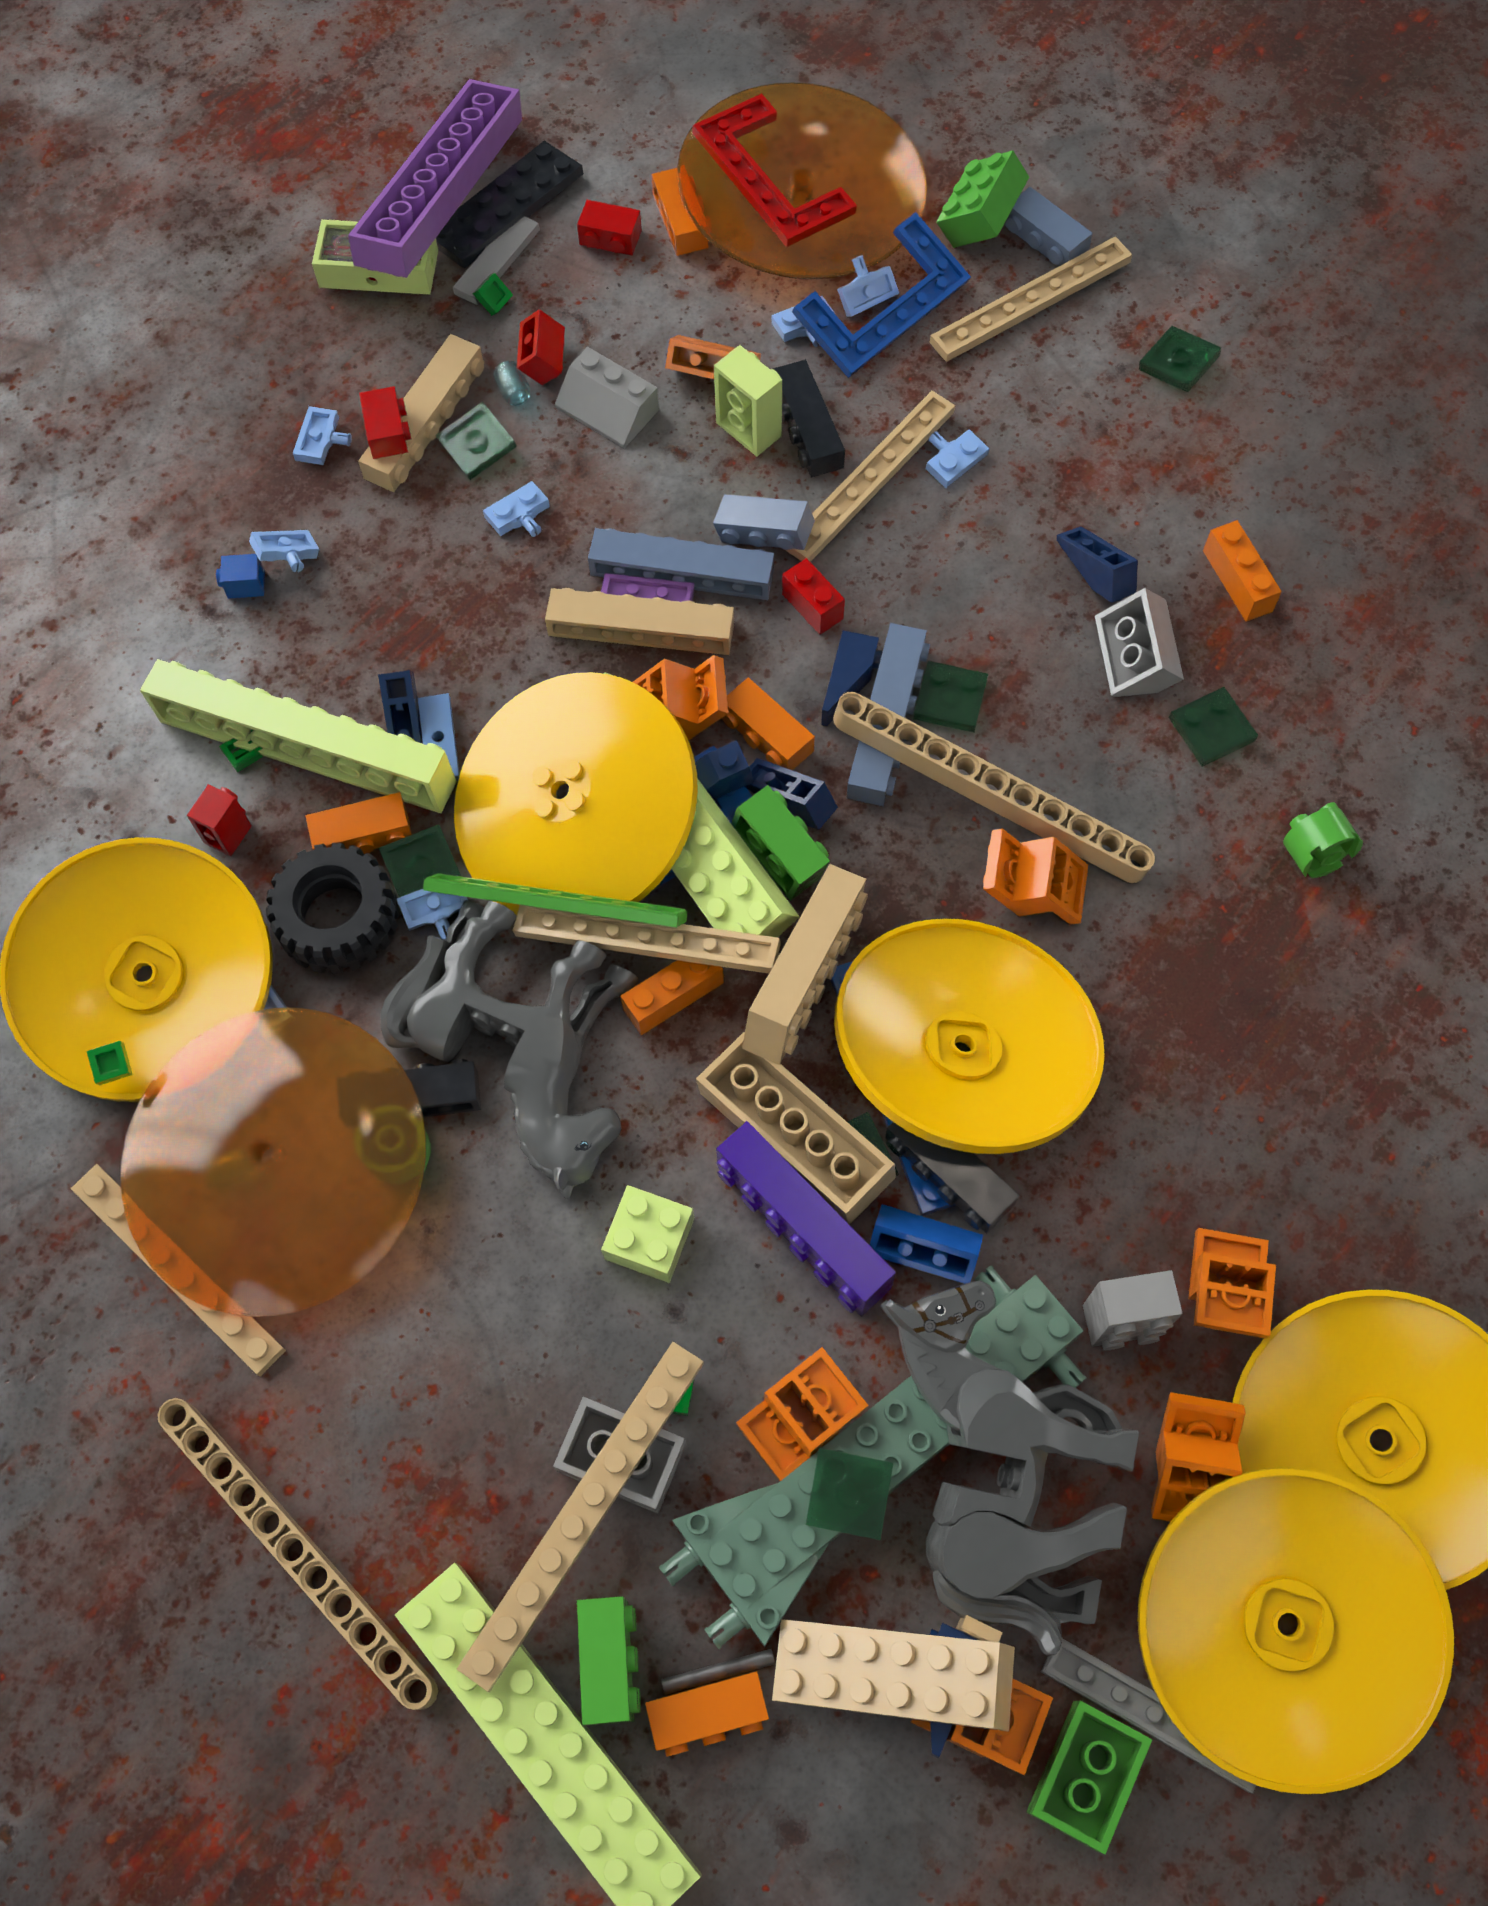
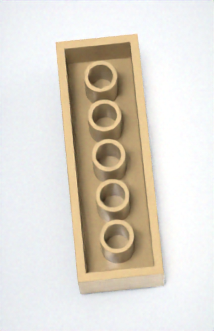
(804, 965)
(799, 1127)
(895, 1674)

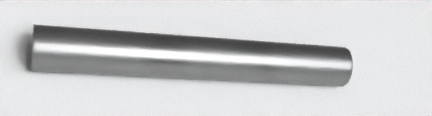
(718, 1671)

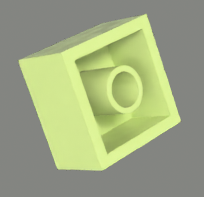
(648, 1233)

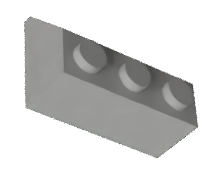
(607, 397)
(1139, 645)

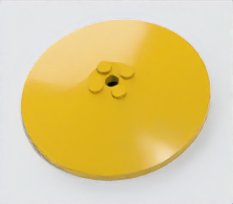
(625, 800)
(100, 920)
(979, 985)
(1389, 1366)
(1368, 1646)

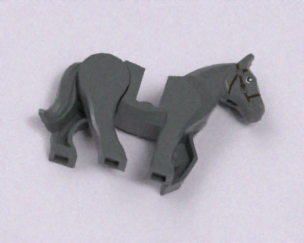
(980, 1542)

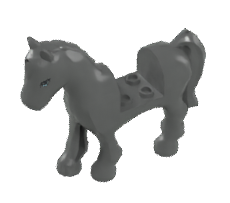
(444, 1003)

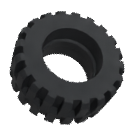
(318, 873)

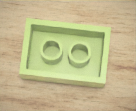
(748, 400)

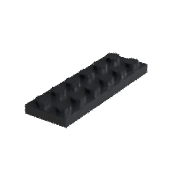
(505, 201)

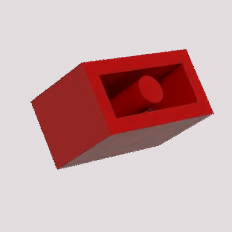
(609, 227)
(540, 347)
(384, 422)
(813, 596)
(219, 819)

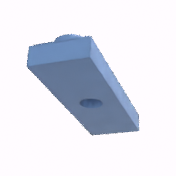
(438, 724)

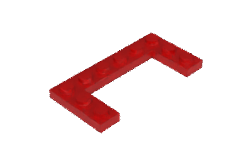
(790, 224)

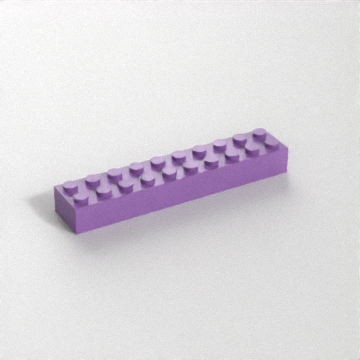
(435, 179)

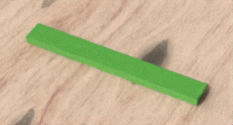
(556, 900)

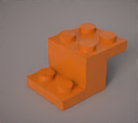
(692, 695)
(1035, 876)
(1232, 1283)
(801, 1414)
(1195, 1450)
(1009, 1747)

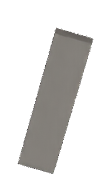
(496, 257)

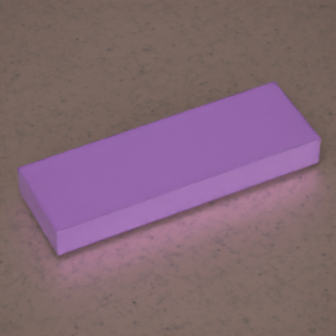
(647, 587)

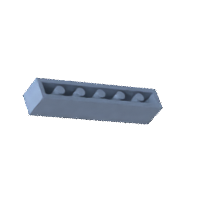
(708, 566)
(893, 689)

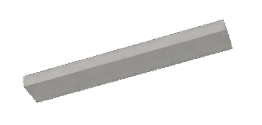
(1126, 1700)

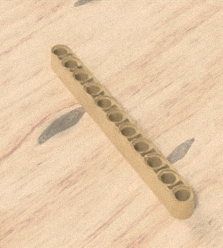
(1008, 787)
(312, 1557)

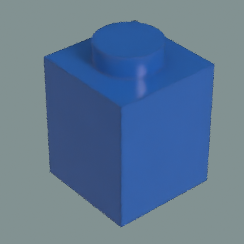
(241, 576)

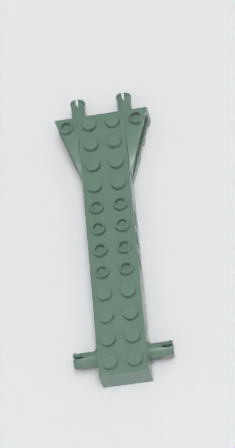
(761, 1541)

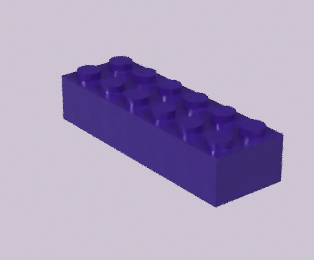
(804, 1219)

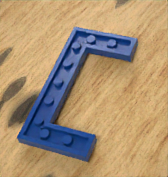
(857, 349)

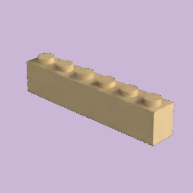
(427, 407)
(640, 621)

